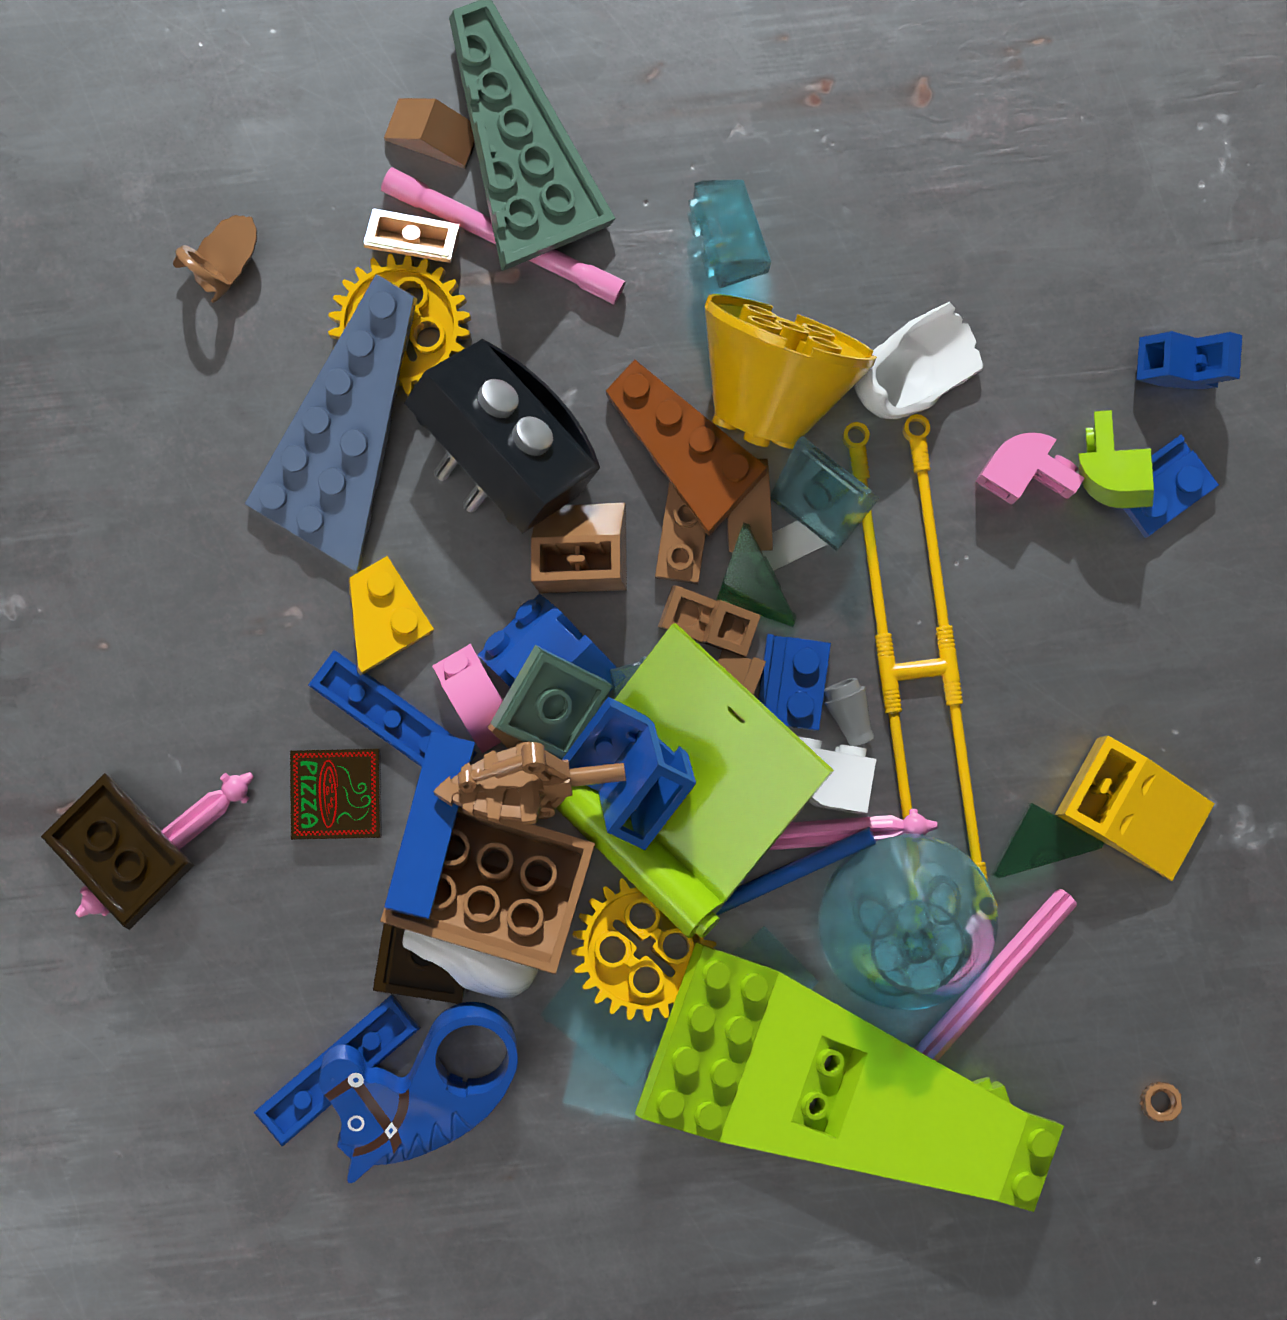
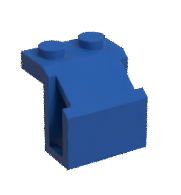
(542, 625)
(654, 773)

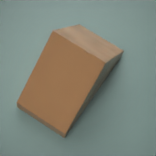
(431, 130)

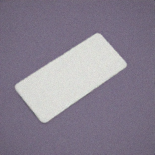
(791, 544)

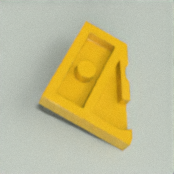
(384, 615)

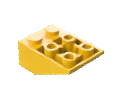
(1135, 806)

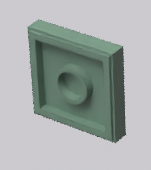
(550, 702)

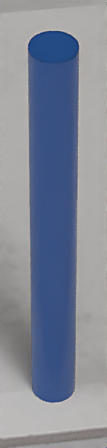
(799, 868)

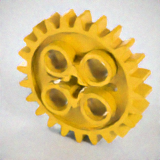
(435, 310)
(616, 979)

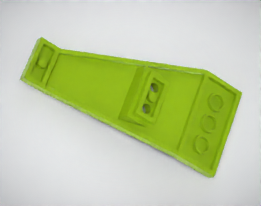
(751, 1057)

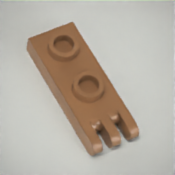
(680, 542)

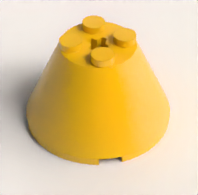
(776, 372)

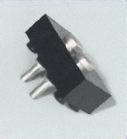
(504, 433)

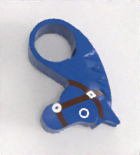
(408, 1116)

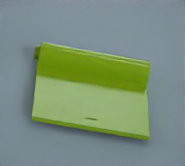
(745, 794)

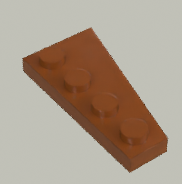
(695, 454)

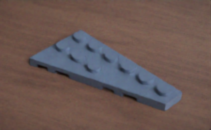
(335, 446)

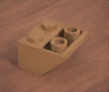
(580, 549)

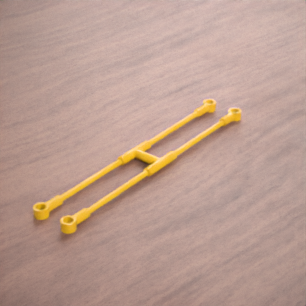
(947, 662)

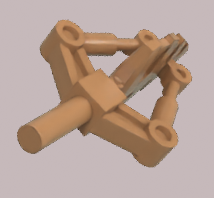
(521, 783)

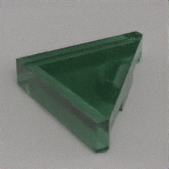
(752, 582)
(1041, 841)

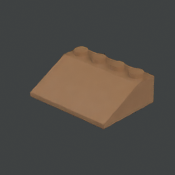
(506, 891)

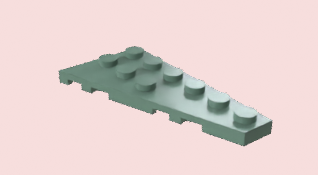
(528, 164)

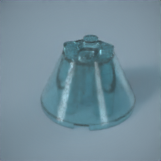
(908, 922)

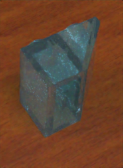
(729, 231)

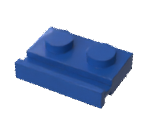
(1178, 483)
(794, 680)

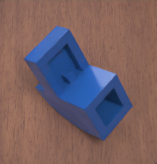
(1189, 361)

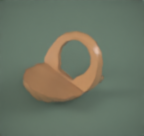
(220, 255)

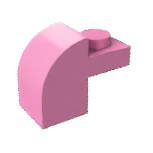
(1028, 458)
(471, 694)

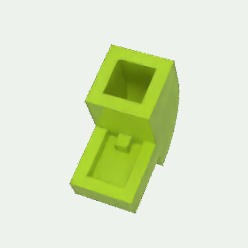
(1114, 476)

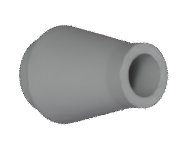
(850, 710)

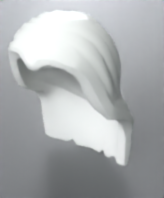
(920, 364)
(472, 968)

